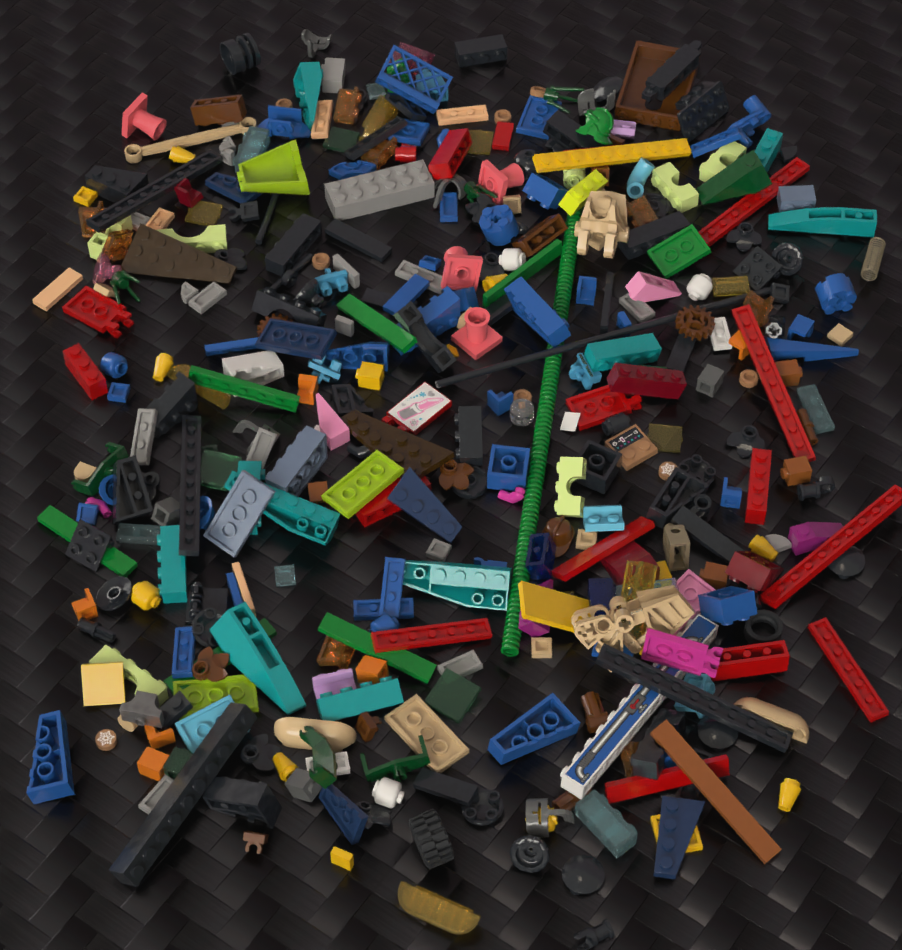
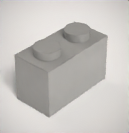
(334, 75)

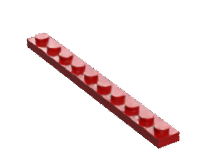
(752, 202)
(773, 383)
(832, 548)

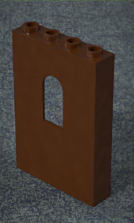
(644, 63)

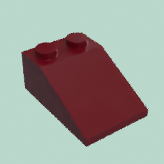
(616, 562)
(752, 570)

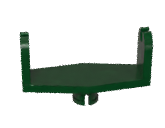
(105, 469)
(323, 757)
(397, 767)

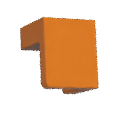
(738, 342)
(307, 388)
(85, 607)
(371, 670)
(159, 739)
(152, 763)

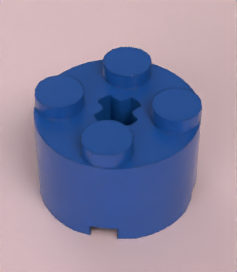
(498, 224)
(836, 293)

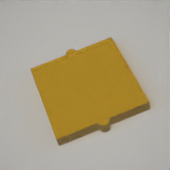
(481, 142)
(204, 213)
(666, 437)

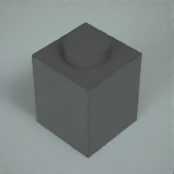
(710, 380)
(167, 512)
(302, 786)

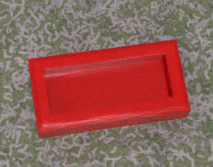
(503, 136)

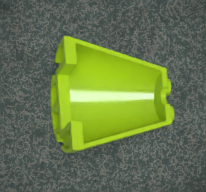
(274, 172)

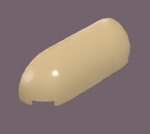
(776, 715)
(337, 733)

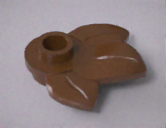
(456, 477)
(213, 664)

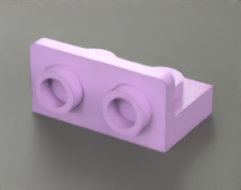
(624, 129)
(333, 682)

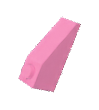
(651, 288)
(331, 424)

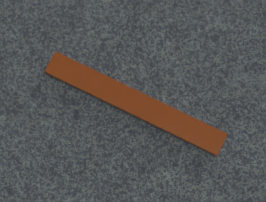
(715, 791)

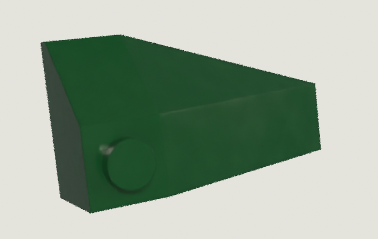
(738, 179)

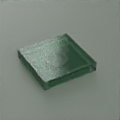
(217, 468)
(452, 695)

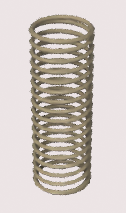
(867, 257)

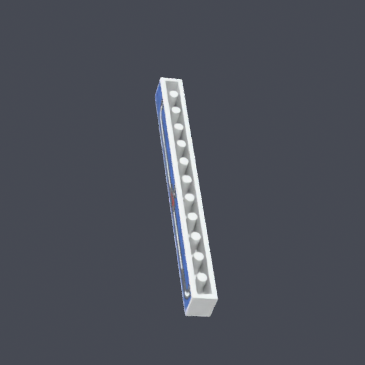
(626, 721)

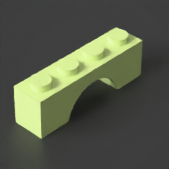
(209, 241)
(141, 678)

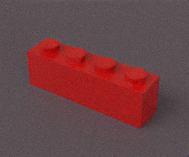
(450, 154)
(758, 486)
(381, 507)
(752, 660)

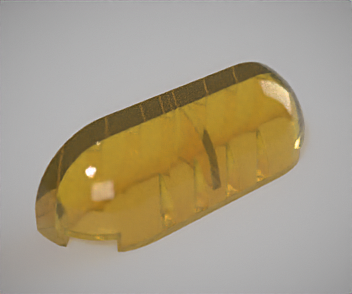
(379, 115)
(216, 397)
(436, 909)

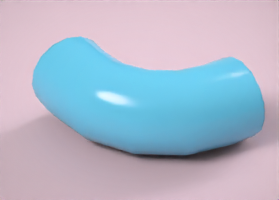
(638, 177)

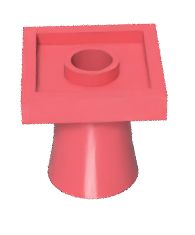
(137, 117)
(499, 181)
(461, 269)
(476, 336)

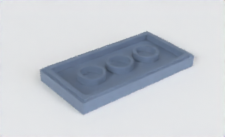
(239, 513)

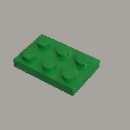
(678, 251)

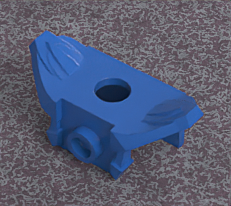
(285, 122)

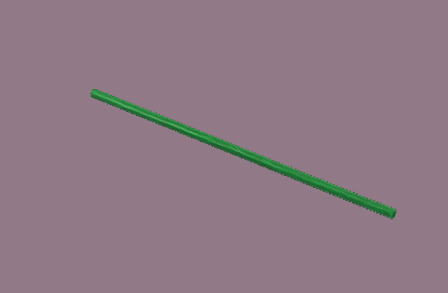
(541, 440)

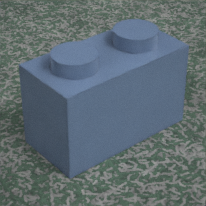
(795, 197)

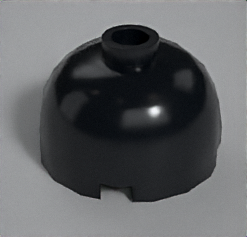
(525, 161)

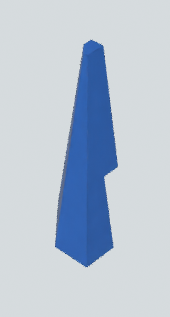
(810, 351)

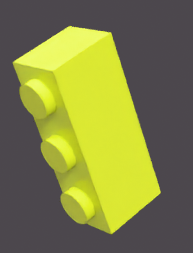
(578, 195)

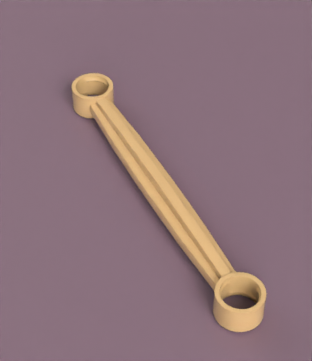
(188, 140)

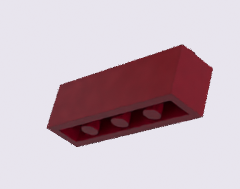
(646, 381)

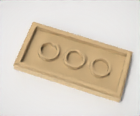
(417, 719)

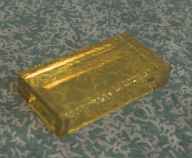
(730, 286)

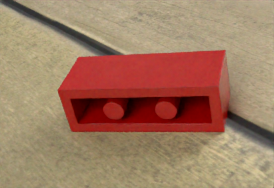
(85, 371)

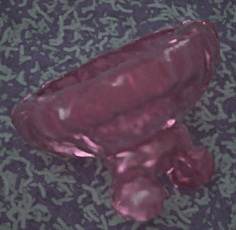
(104, 269)

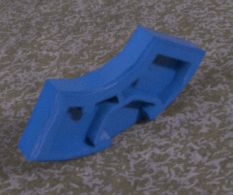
(347, 170)

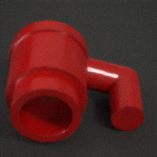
(405, 153)

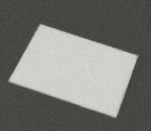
(570, 421)

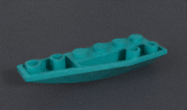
(826, 221)
(298, 514)
(461, 583)
(256, 656)

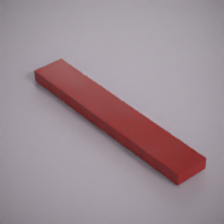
(602, 549)
(431, 635)
(848, 670)
(668, 779)

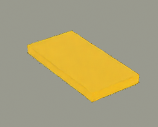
(549, 606)

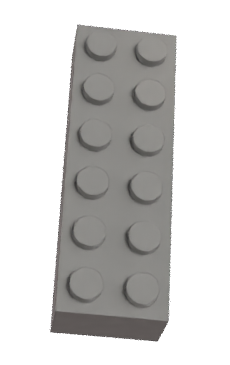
(379, 190)

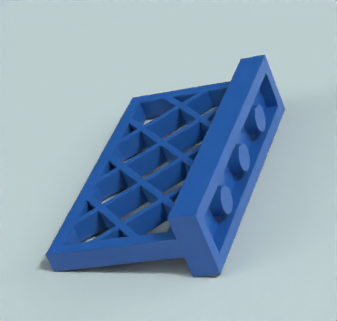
(408, 92)

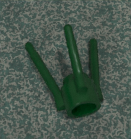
(552, 94)
(473, 191)
(121, 280)

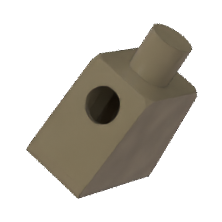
(676, 537)

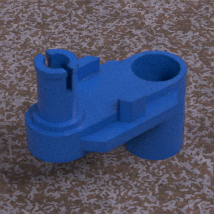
(757, 116)

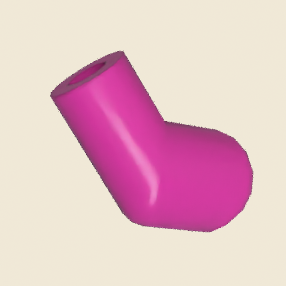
(512, 497)
(103, 508)

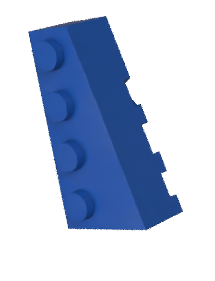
(537, 312)
(439, 314)
(535, 729)
(51, 768)

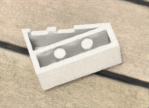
(254, 367)

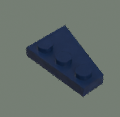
(230, 187)
(344, 812)

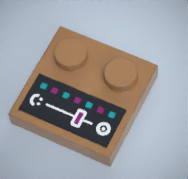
(633, 445)

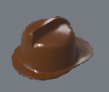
(561, 533)

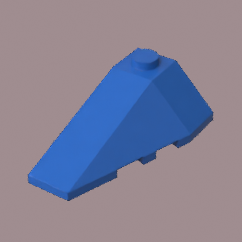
(353, 355)

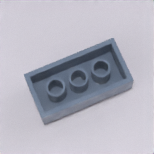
(299, 462)

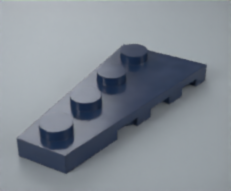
(421, 504)
(675, 832)

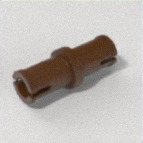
(808, 426)

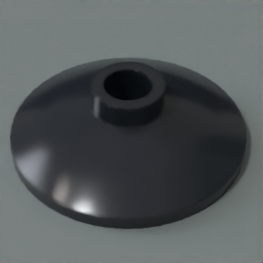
(114, 593)

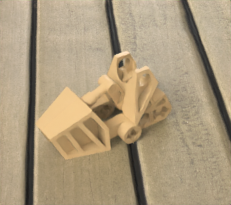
(605, 214)
(659, 608)

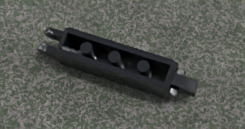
(672, 72)

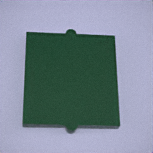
(340, 139)

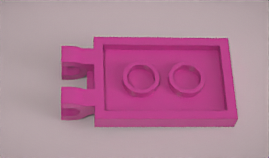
(680, 653)

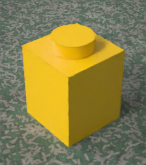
(370, 375)

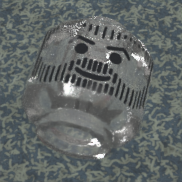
(521, 412)

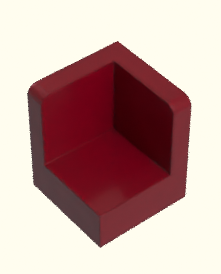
(187, 195)

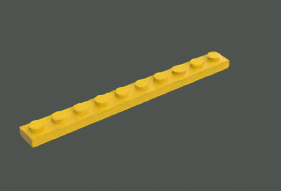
(611, 155)

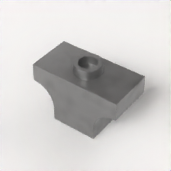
(143, 710)

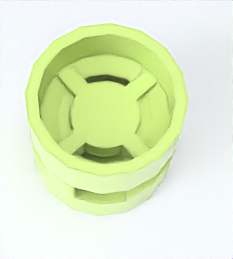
(572, 177)

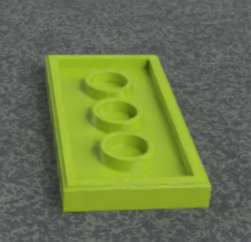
(362, 484)
(205, 692)

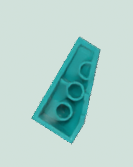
(307, 88)

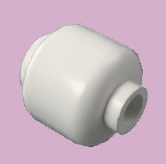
(512, 259)
(699, 287)
(387, 792)

